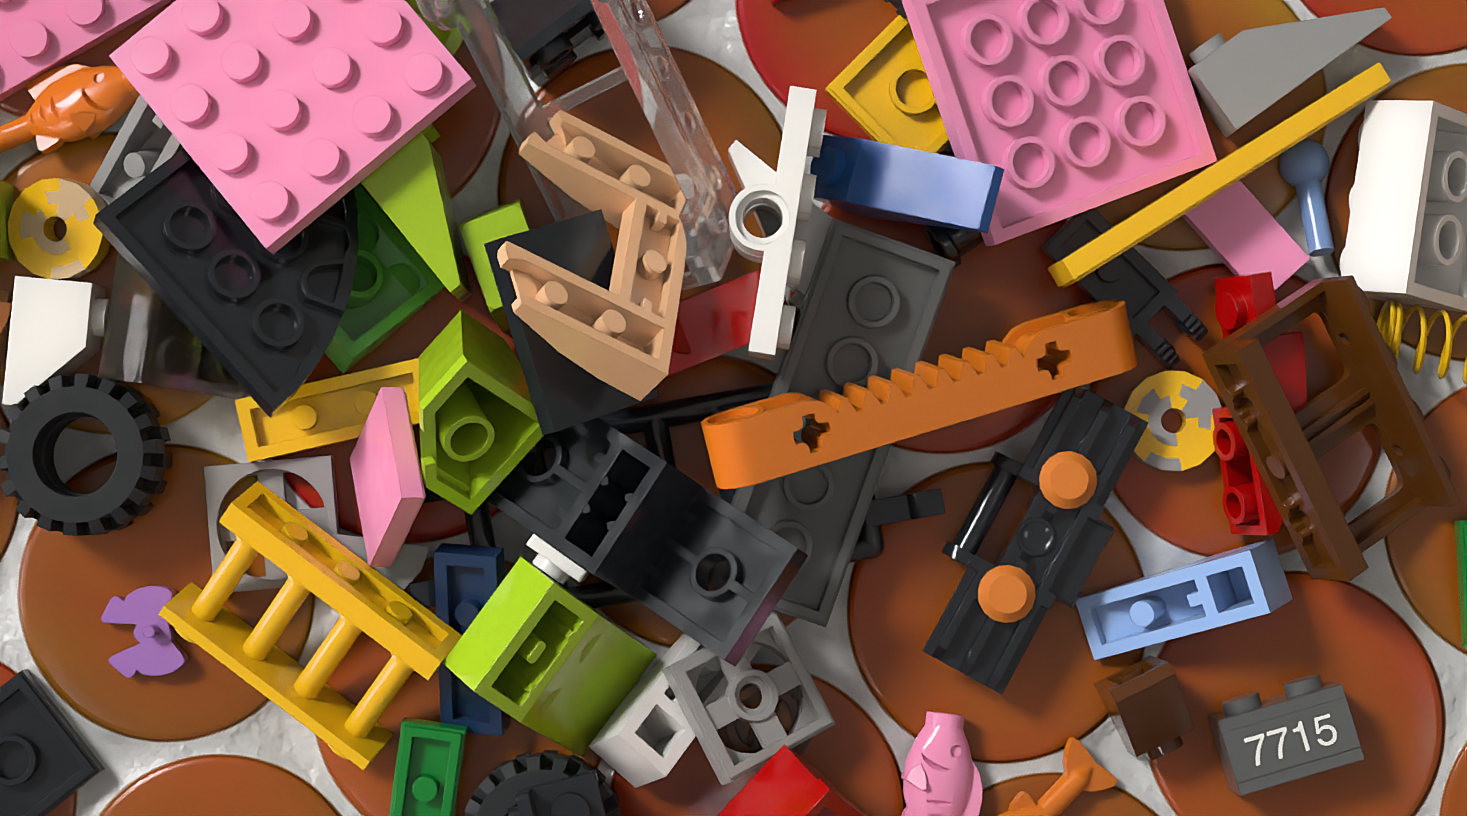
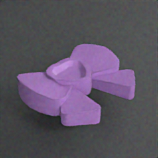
(157, 649)

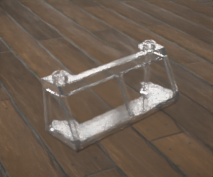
(660, 92)

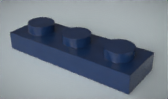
(463, 585)

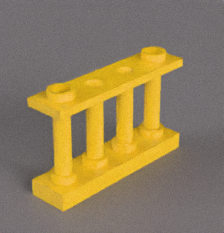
(341, 580)

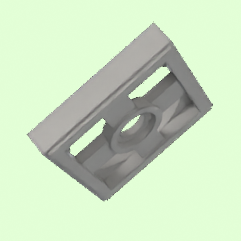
(222, 478)
(705, 720)

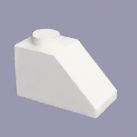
(51, 331)

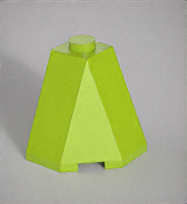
(472, 413)

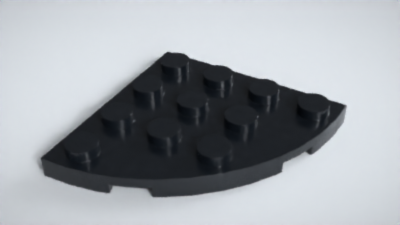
(249, 307)

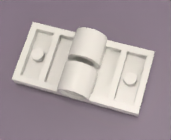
(789, 201)

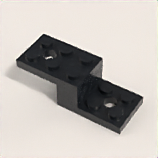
(652, 534)

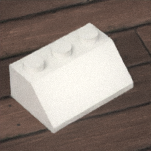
(1410, 205)

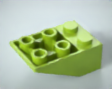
(548, 658)

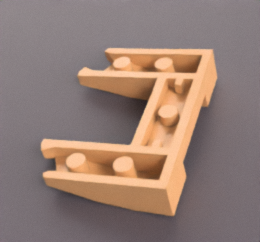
(630, 329)

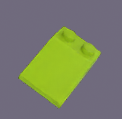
(418, 201)

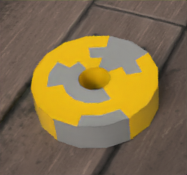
(1194, 403)

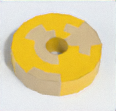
(33, 232)

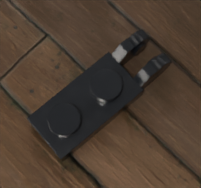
(1127, 279)

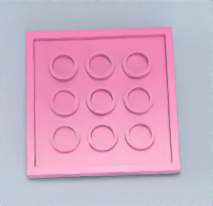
(291, 96)
(1062, 98)

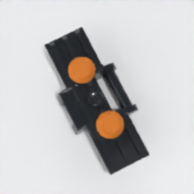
(1054, 546)

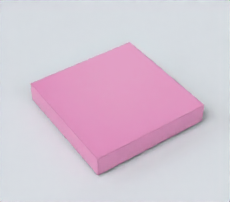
(387, 477)

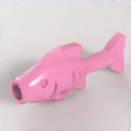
(940, 771)

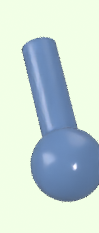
(1305, 168)

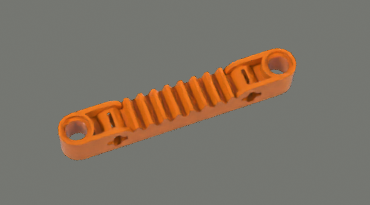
(758, 438)

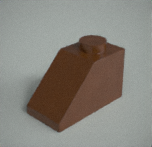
(1146, 707)

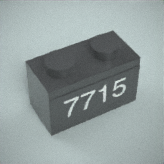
(1285, 734)

